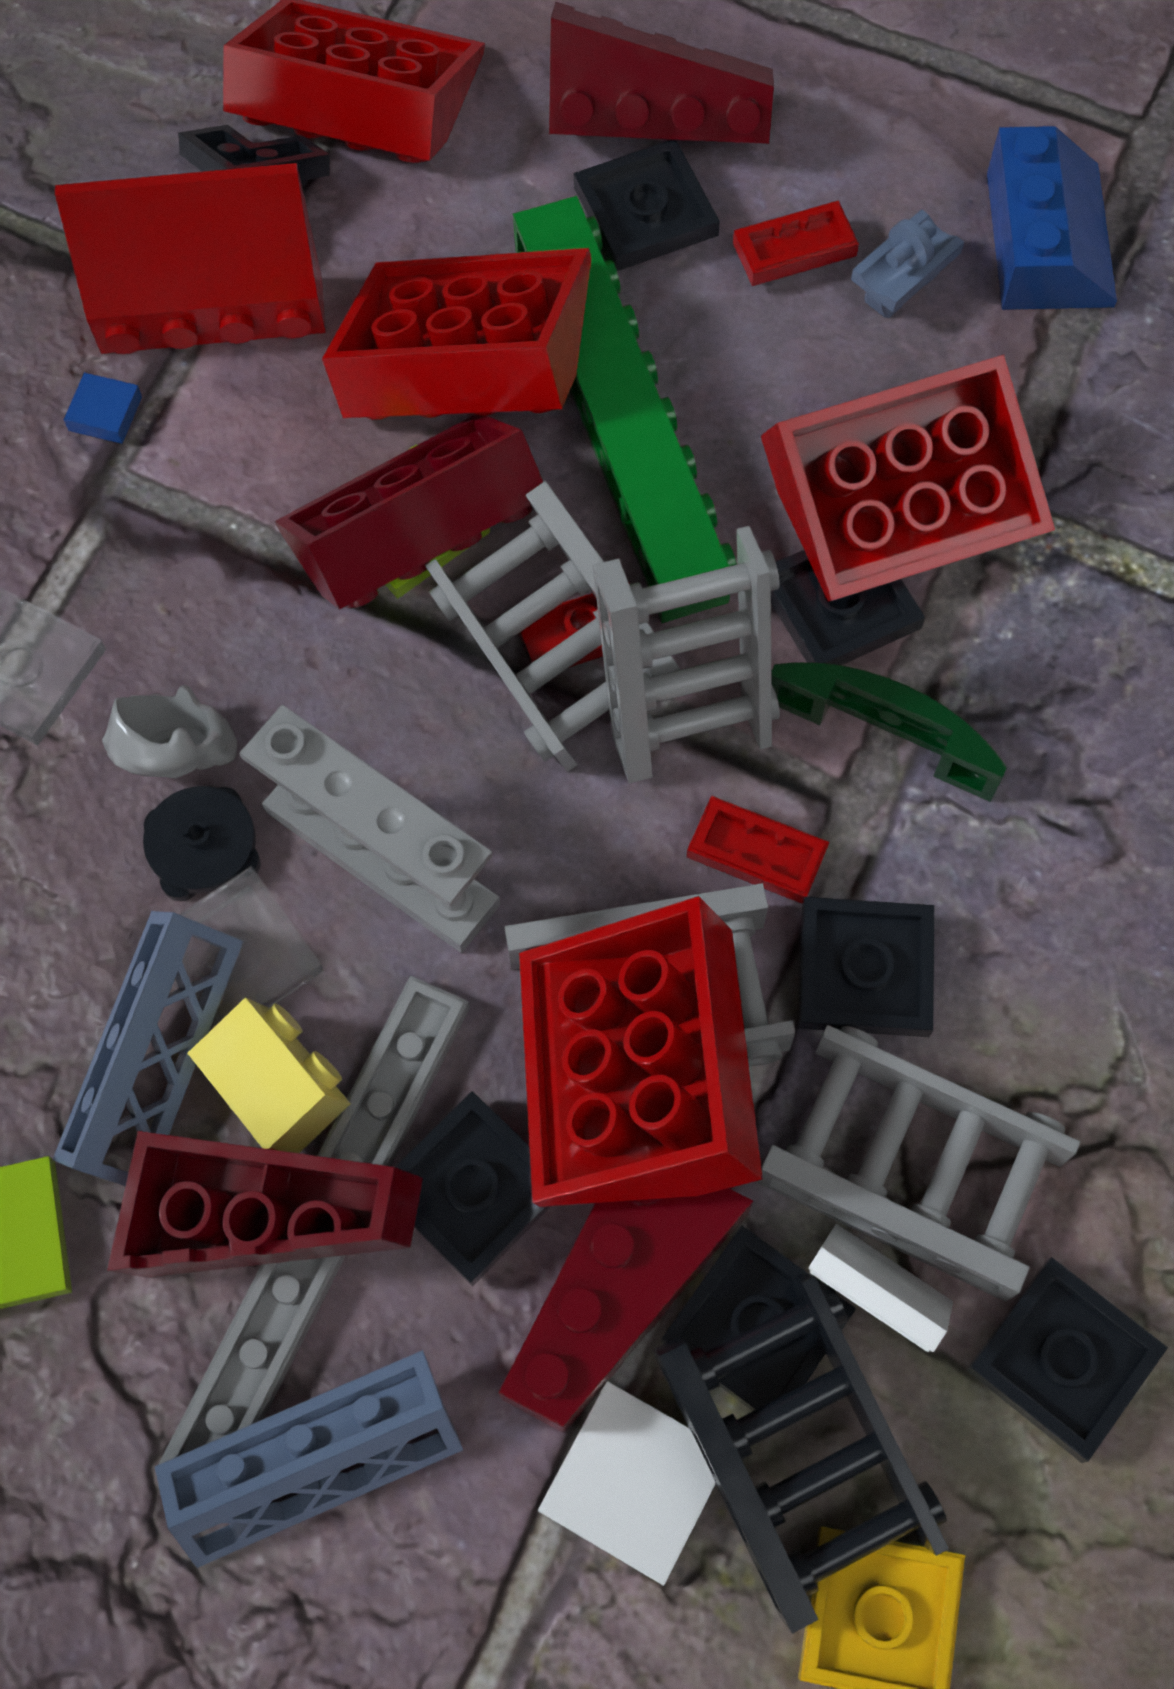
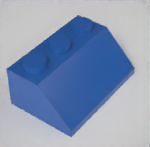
(1048, 222)

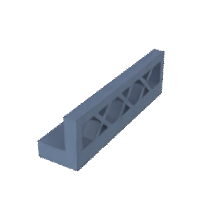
(129, 1033)
(303, 1454)

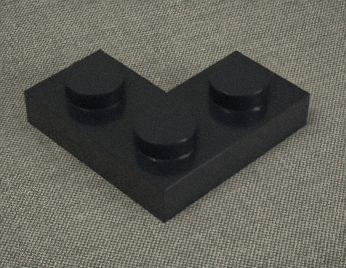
(227, 149)

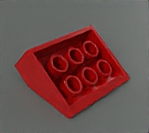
(350, 78)
(194, 258)
(462, 335)
(909, 478)
(637, 1061)

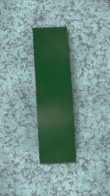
(965, 755)

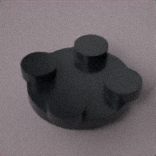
(199, 840)

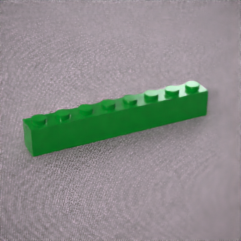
(628, 420)

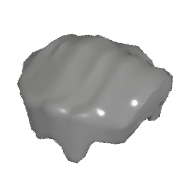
(167, 735)

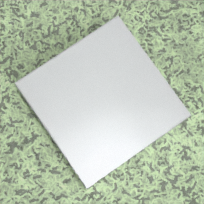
(883, 1288)
(631, 1484)

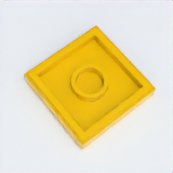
(885, 1620)

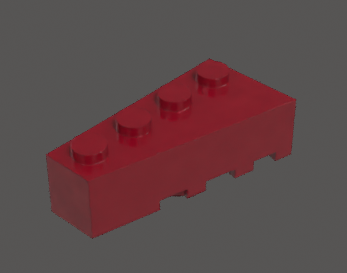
(650, 86)
(240, 1206)
(612, 1294)

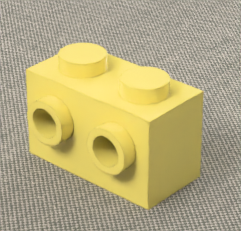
(270, 1076)

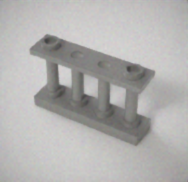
(548, 529)
(631, 650)
(373, 828)
(740, 908)
(924, 1229)

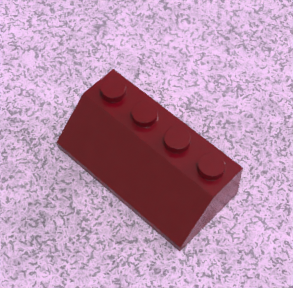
(412, 509)

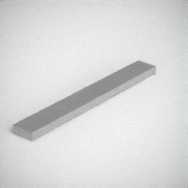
(289, 1294)

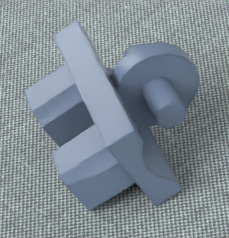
(905, 263)

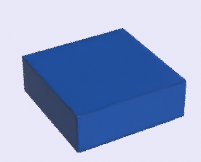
(103, 408)

